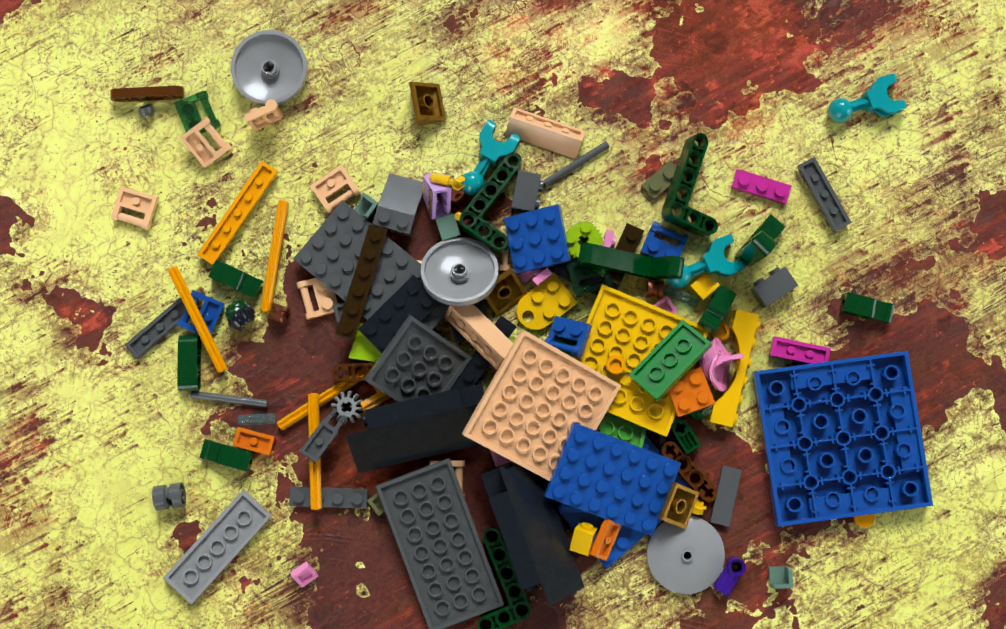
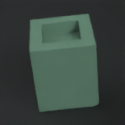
(366, 207)
(448, 227)
(780, 577)

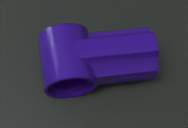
(728, 577)

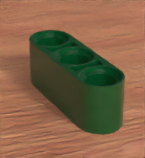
(189, 363)

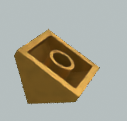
(427, 103)
(506, 292)
(678, 505)

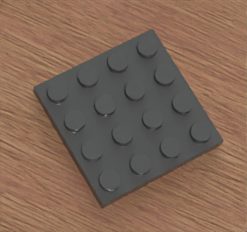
(417, 363)

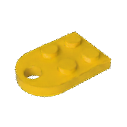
(545, 303)

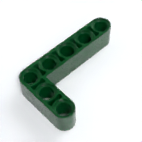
(686, 188)
(488, 202)
(761, 241)
(630, 263)
(506, 582)

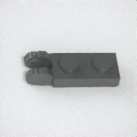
(322, 437)

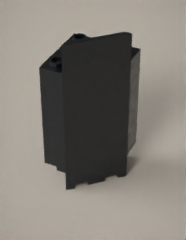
(415, 428)
(532, 531)

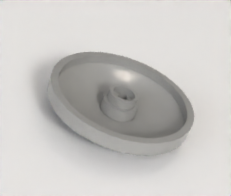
(264, 52)
(459, 271)
(667, 560)

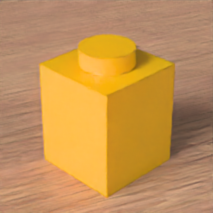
(583, 538)

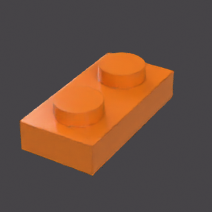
(254, 441)
(605, 539)

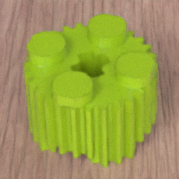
(585, 231)

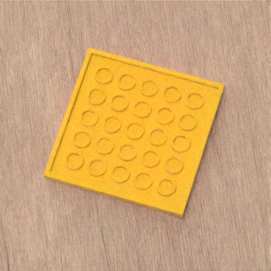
(631, 330)

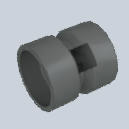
(172, 496)

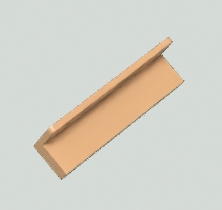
(545, 133)
(479, 333)

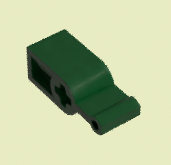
(235, 278)
(866, 307)
(717, 308)
(686, 440)
(227, 455)

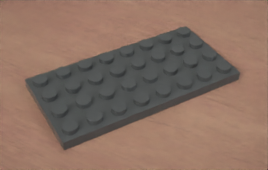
(334, 254)
(440, 545)

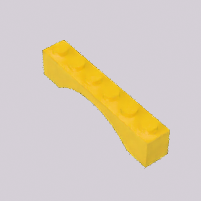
(742, 330)

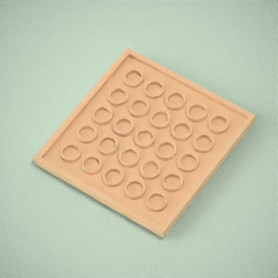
(535, 403)

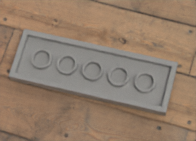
(217, 546)

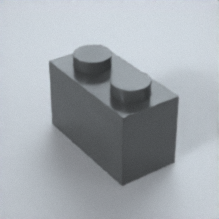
(526, 192)
(773, 287)

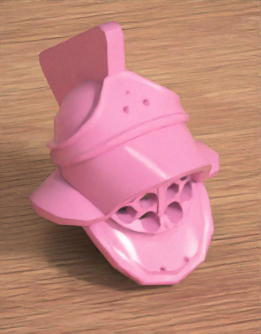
(716, 365)

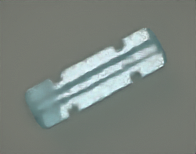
(680, 296)
(255, 419)

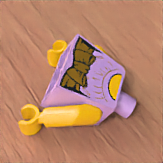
(438, 194)

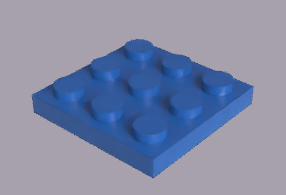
(537, 239)

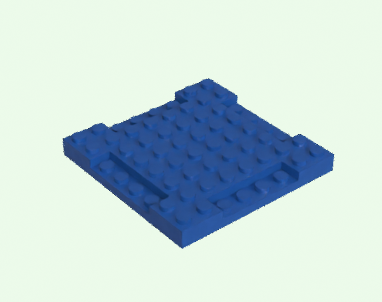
(842, 438)

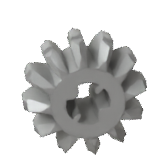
(340, 409)

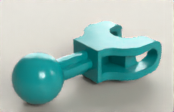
(873, 100)
(490, 153)
(711, 262)

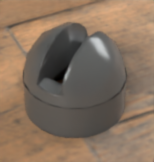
(146, 110)

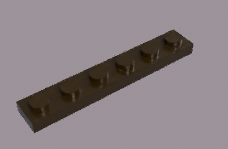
(362, 282)

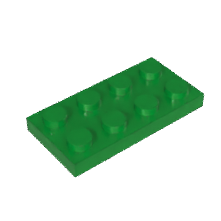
(670, 360)

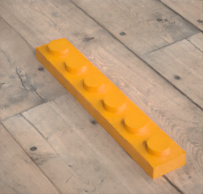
(238, 213)

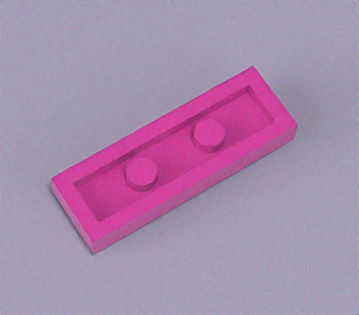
(761, 186)
(798, 351)

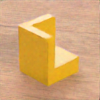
(703, 287)

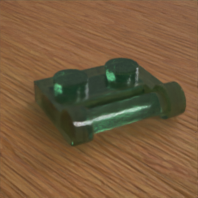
(190, 114)
(580, 272)

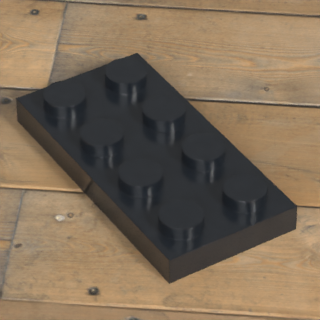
(386, 321)

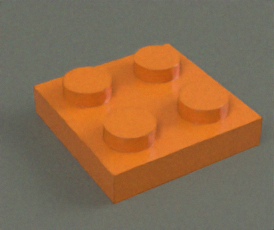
(691, 393)

